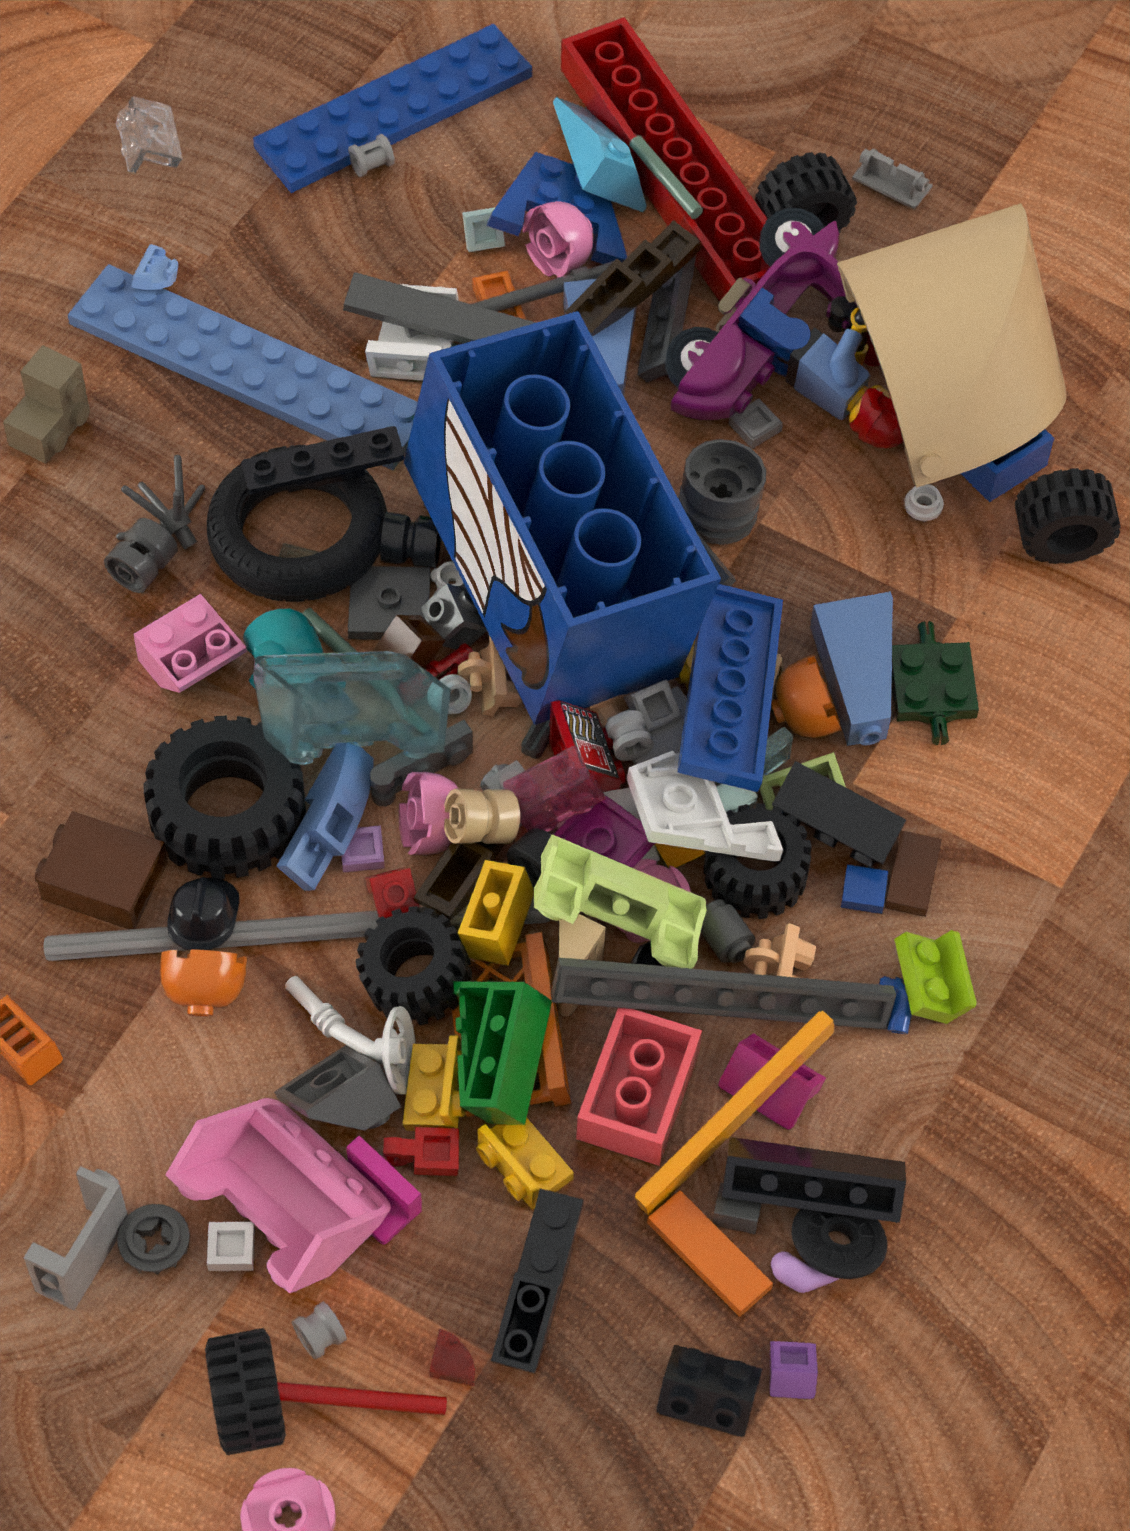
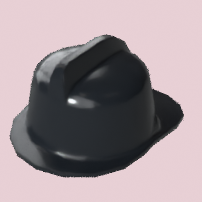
(203, 913)

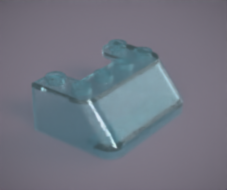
(349, 698)

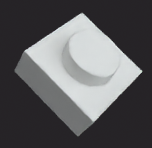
(230, 1246)

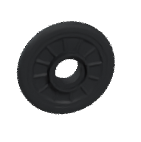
(837, 1260)

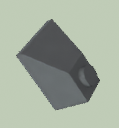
(342, 1091)

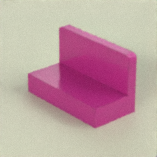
(789, 1099)
(402, 1196)

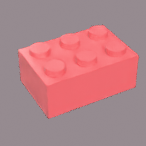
(638, 1085)

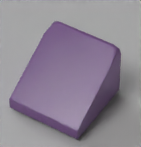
(793, 1370)

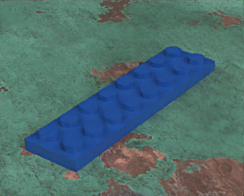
(392, 106)

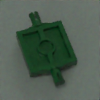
(933, 682)

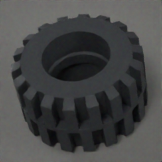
(809, 184)
(1067, 516)
(766, 889)
(401, 939)
(245, 1391)

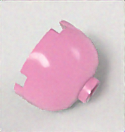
(558, 237)
(424, 813)

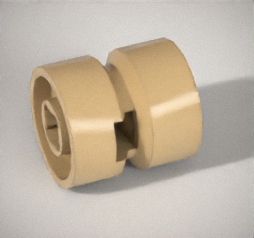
(481, 816)

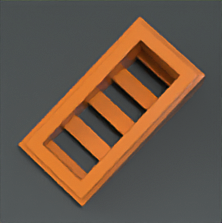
(38, 1056)

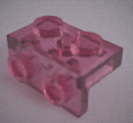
(555, 790)

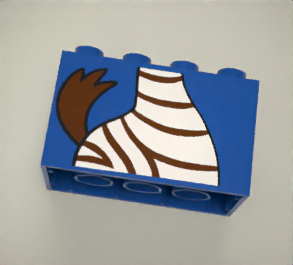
(558, 515)

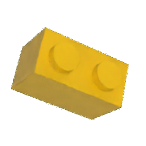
(496, 912)

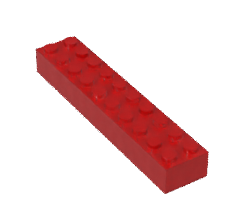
(634, 99)

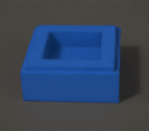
(864, 889)

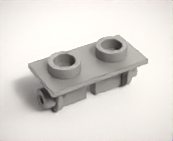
(894, 182)

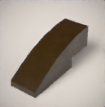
(455, 876)

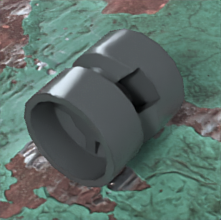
(141, 554)

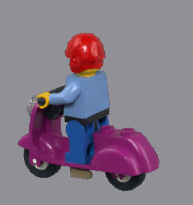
(757, 337)

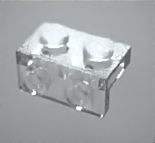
(148, 134)

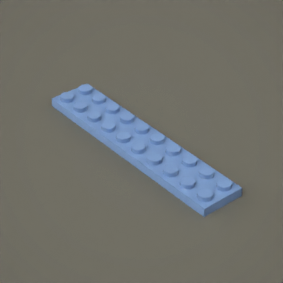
(239, 360)

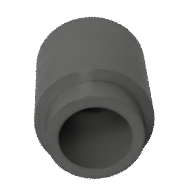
(726, 932)

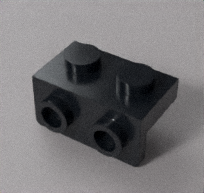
(708, 1390)

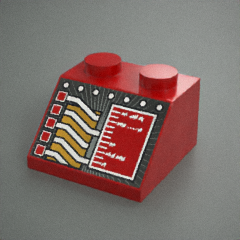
(582, 728)

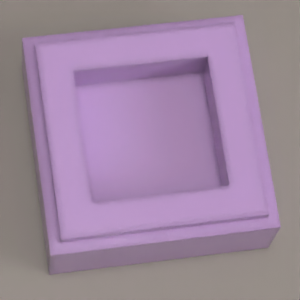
(364, 850)

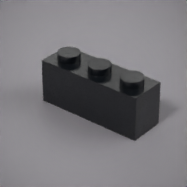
(839, 815)

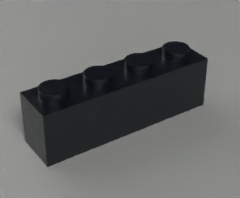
(814, 1179)

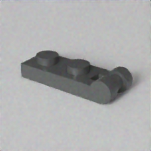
(390, 775)

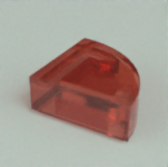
(452, 1360)

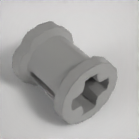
(371, 155)

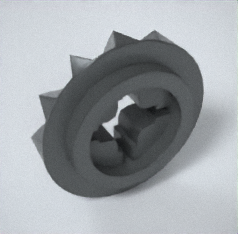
(146, 1222)

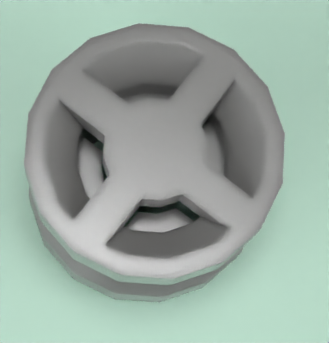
(629, 735)
(319, 1330)

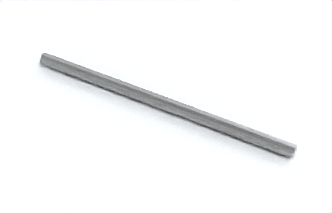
(244, 934)

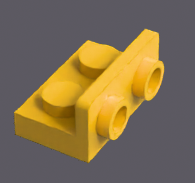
(433, 1086)
(523, 1160)

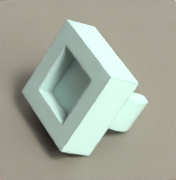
(478, 234)

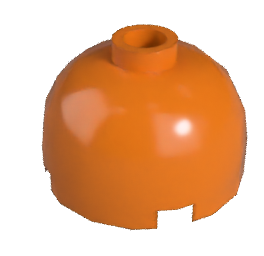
(805, 700)
(202, 979)

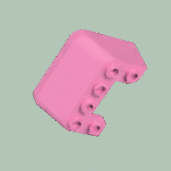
(285, 1184)

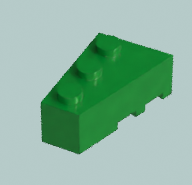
(501, 1048)

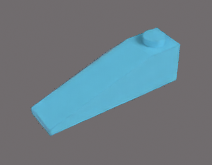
(599, 156)

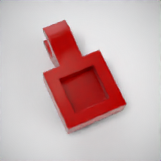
(432, 1151)

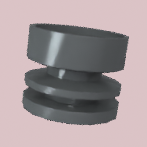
(722, 490)

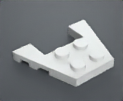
(691, 815)

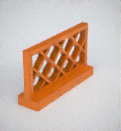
(537, 974)

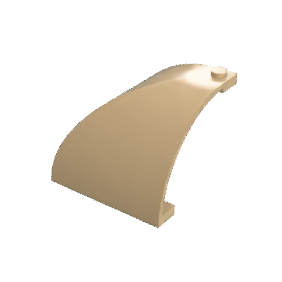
(961, 341)

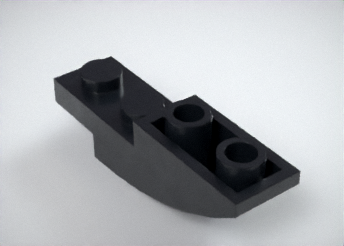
(538, 1281)

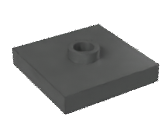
(382, 596)

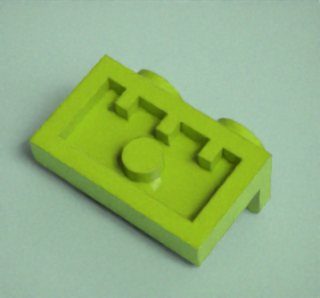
(935, 976)

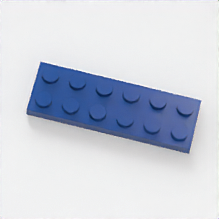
(731, 689)

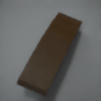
(636, 278)

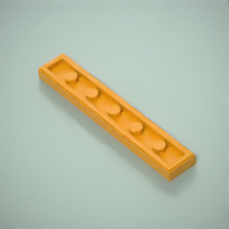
(734, 1113)

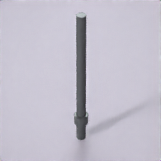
(533, 292)

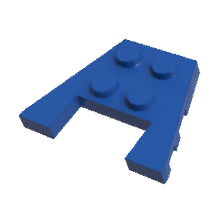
(554, 180)

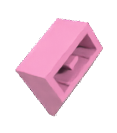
(186, 645)

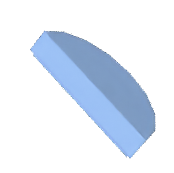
(155, 270)

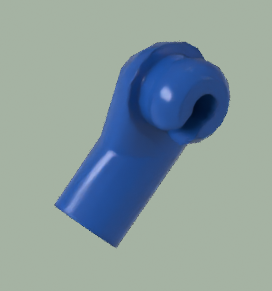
(901, 1013)

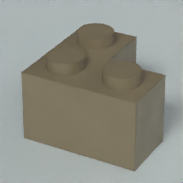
(51, 406)

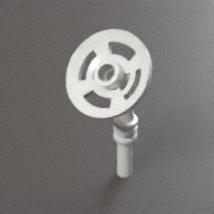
(391, 1050)

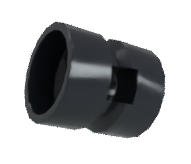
(407, 539)

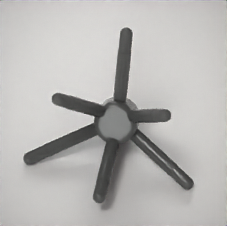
(173, 520)

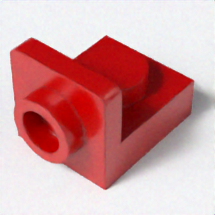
(392, 891)

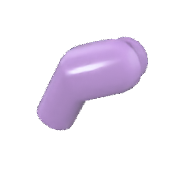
(797, 1274)

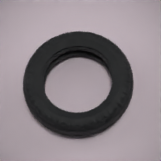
(298, 577)

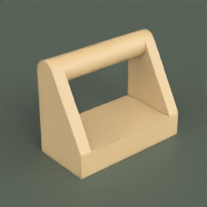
(580, 941)

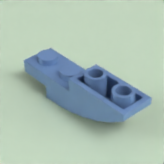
(333, 817)

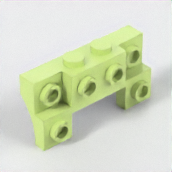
(620, 895)

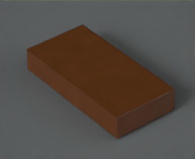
(913, 873)

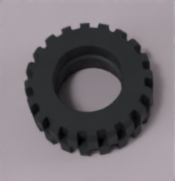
(229, 842)

